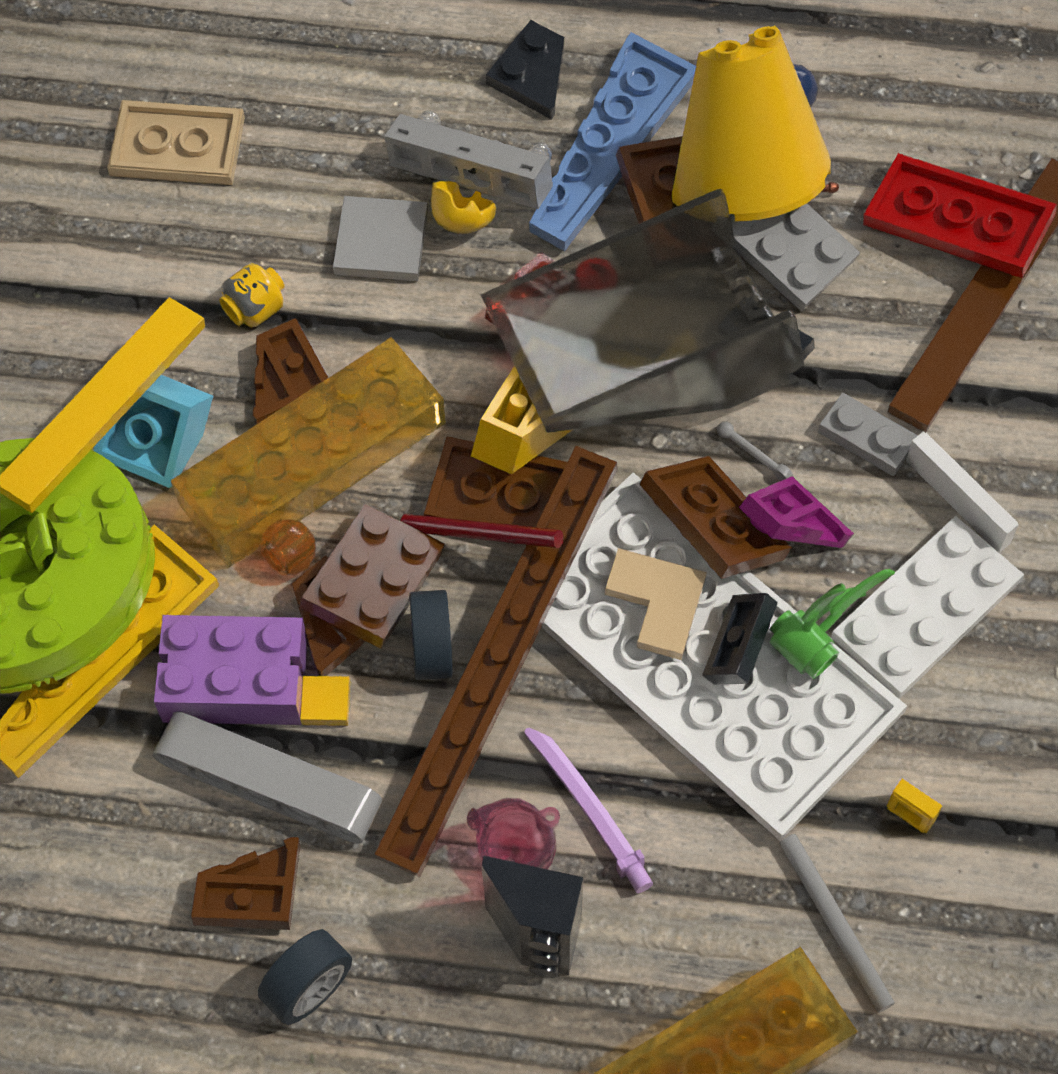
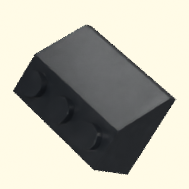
(535, 913)

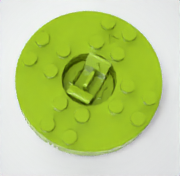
(69, 571)

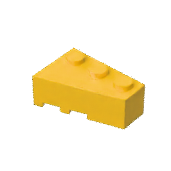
(511, 429)

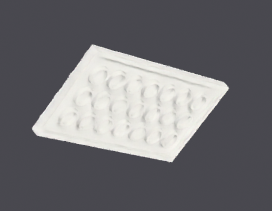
(762, 742)

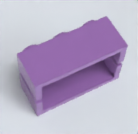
(231, 669)

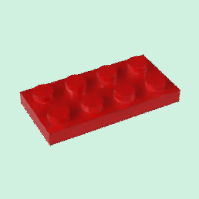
(960, 215)

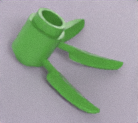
(806, 643)

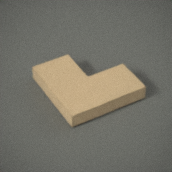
(667, 591)

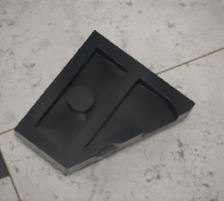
(530, 69)

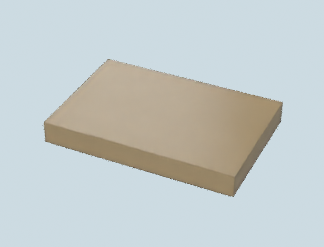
(176, 142)

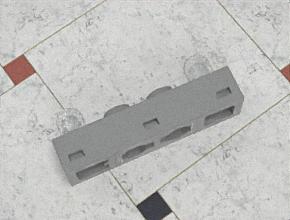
(470, 160)

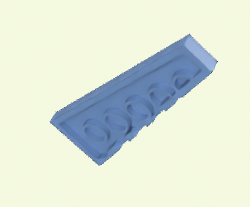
(627, 111)

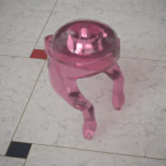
(512, 825)

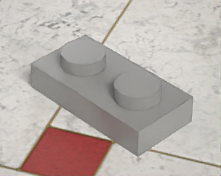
(867, 434)

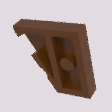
(249, 891)

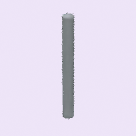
(837, 923)

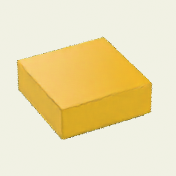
(325, 700)
(913, 806)

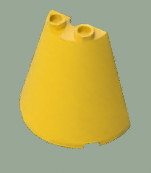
(750, 131)

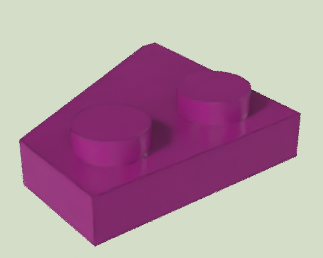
(795, 515)

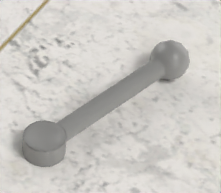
(726, 430)

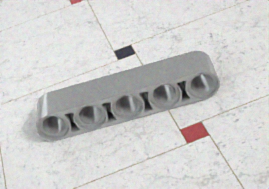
(267, 777)

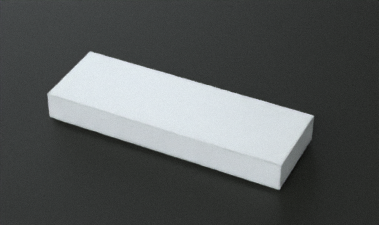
(961, 492)

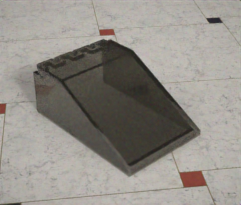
(645, 325)

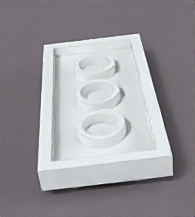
(927, 607)

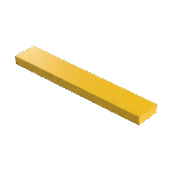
(100, 405)

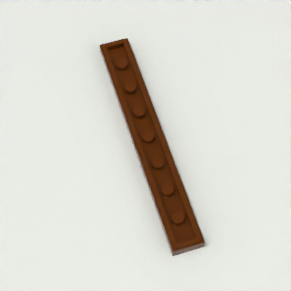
(966, 328)

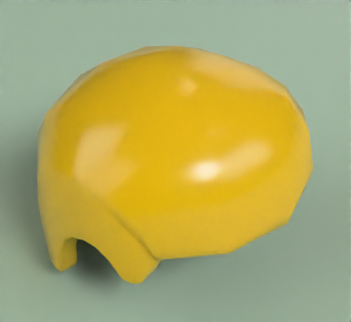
(458, 212)

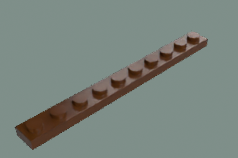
(494, 666)

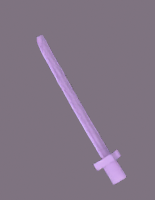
(627, 861)

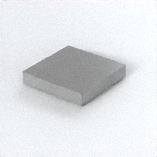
(380, 238)

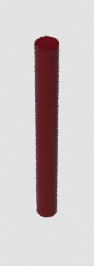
(485, 530)

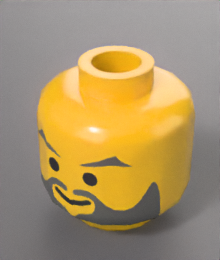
(252, 295)

